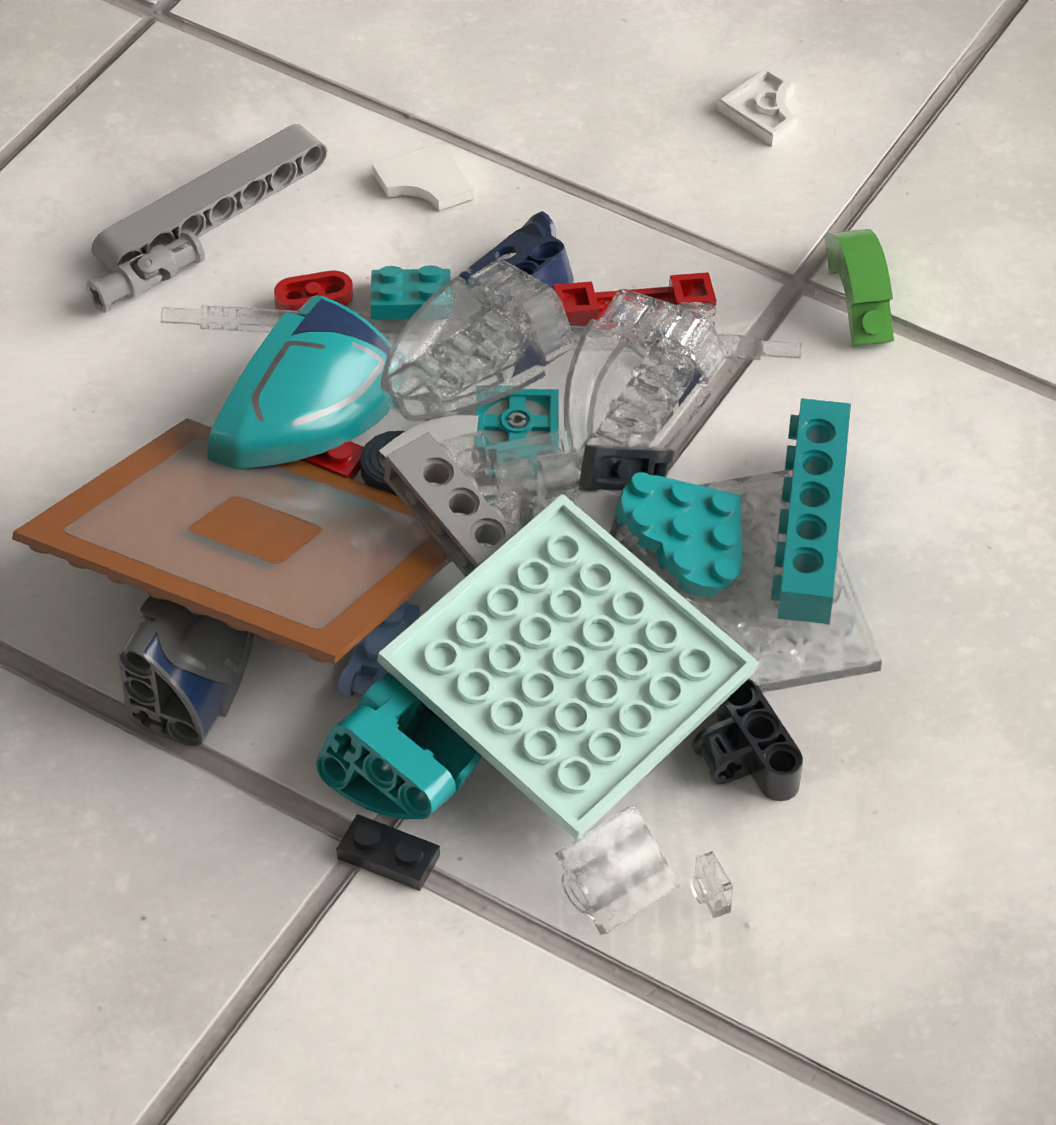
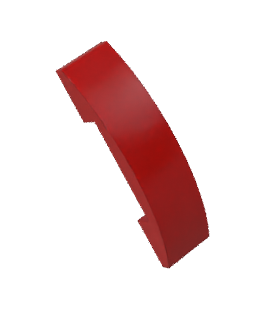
(583, 303)

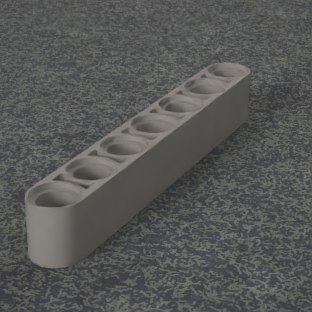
(214, 196)

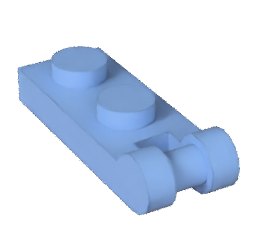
(366, 652)

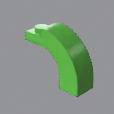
(866, 284)

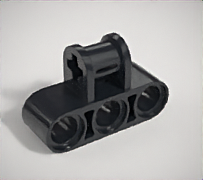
(753, 743)

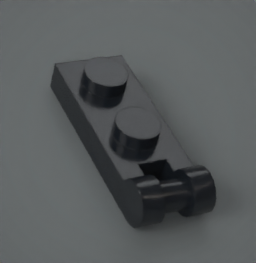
(614, 466)

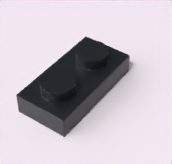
(388, 852)

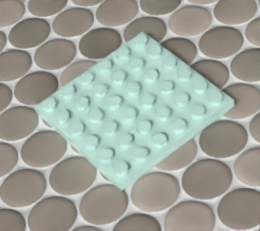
(568, 665)

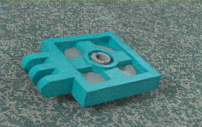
(520, 415)

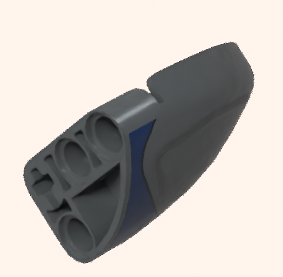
(181, 671)

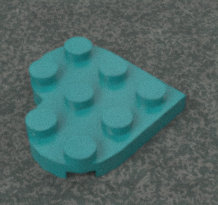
(688, 528)

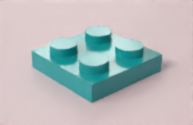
(402, 292)

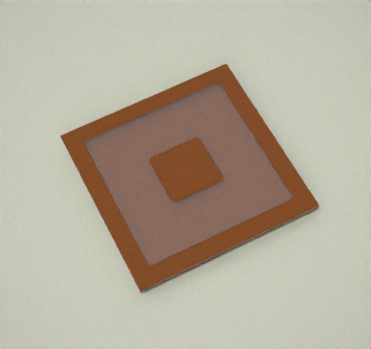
(258, 547)

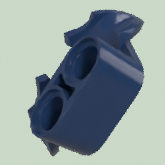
(536, 252)

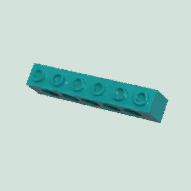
(814, 511)

